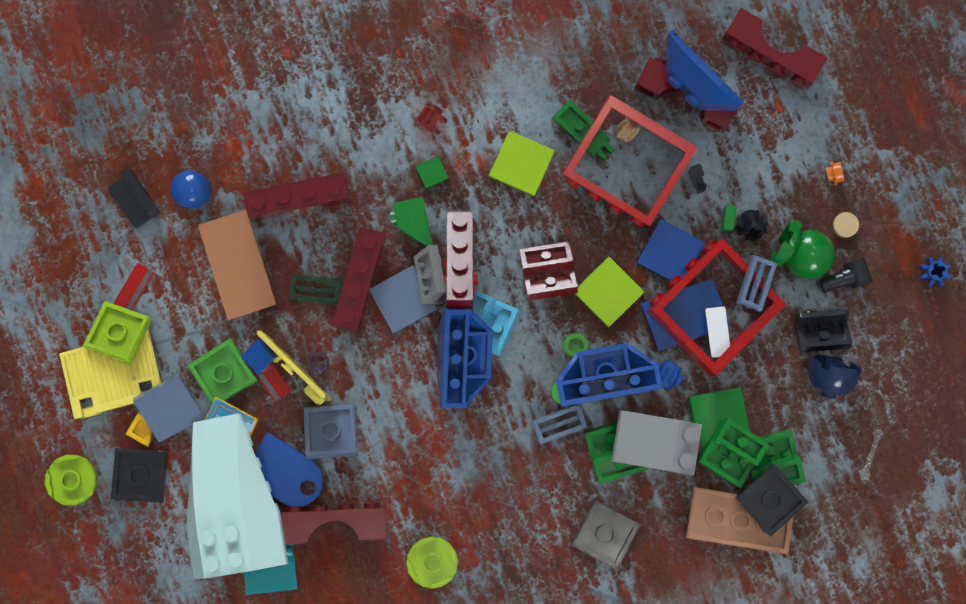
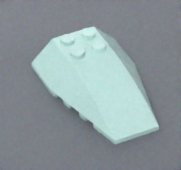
(230, 505)

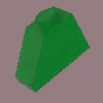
(412, 220)

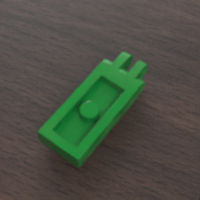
(576, 125)

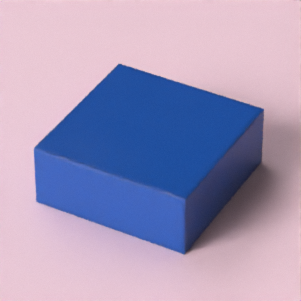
(259, 356)

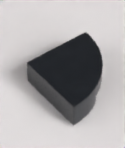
(696, 173)

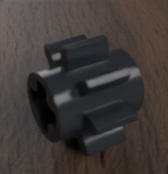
(752, 225)

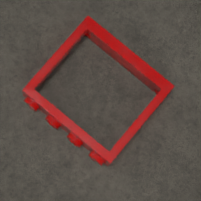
(652, 127)
(677, 283)

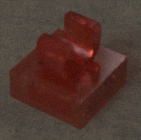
(428, 118)

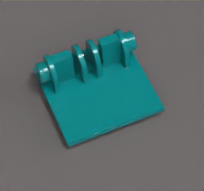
(273, 578)

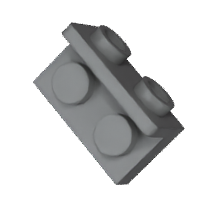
(430, 275)

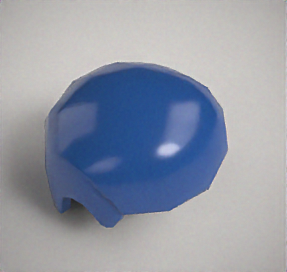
(190, 189)

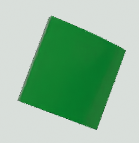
(714, 408)
(600, 446)
(732, 452)
(783, 454)

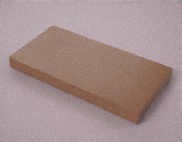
(237, 265)
(723, 520)

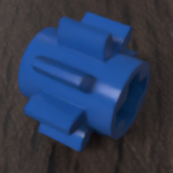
(931, 265)
(670, 374)

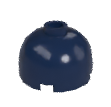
(833, 375)

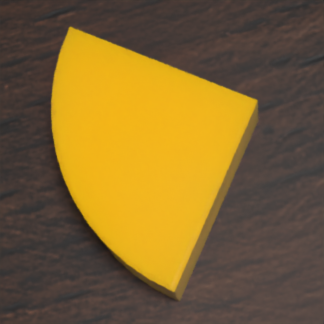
(140, 430)

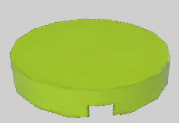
(71, 480)
(432, 562)

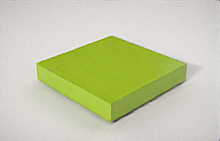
(521, 163)
(608, 292)
(117, 332)

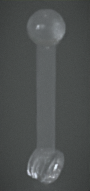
(865, 474)

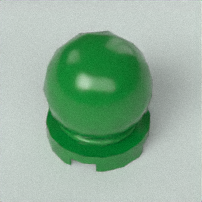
(806, 252)

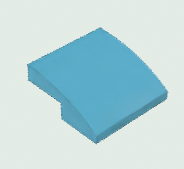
(498, 317)

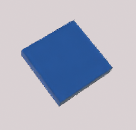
(669, 251)

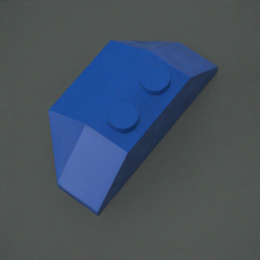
(696, 78)
(462, 357)
(607, 375)

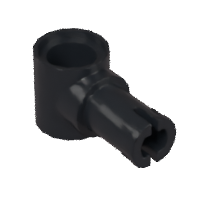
(851, 275)

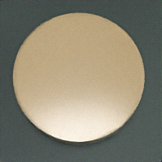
(845, 225)

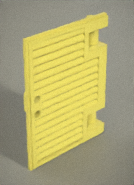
(107, 380)
(313, 390)

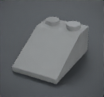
(656, 442)

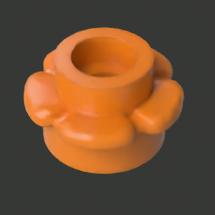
(835, 173)

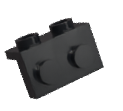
(823, 330)

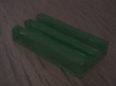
(293, 287)

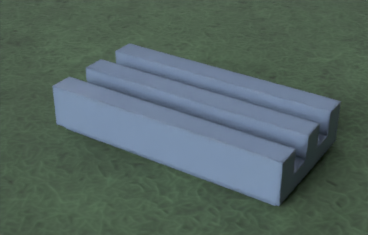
(747, 279)
(538, 431)

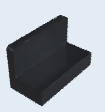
(133, 198)

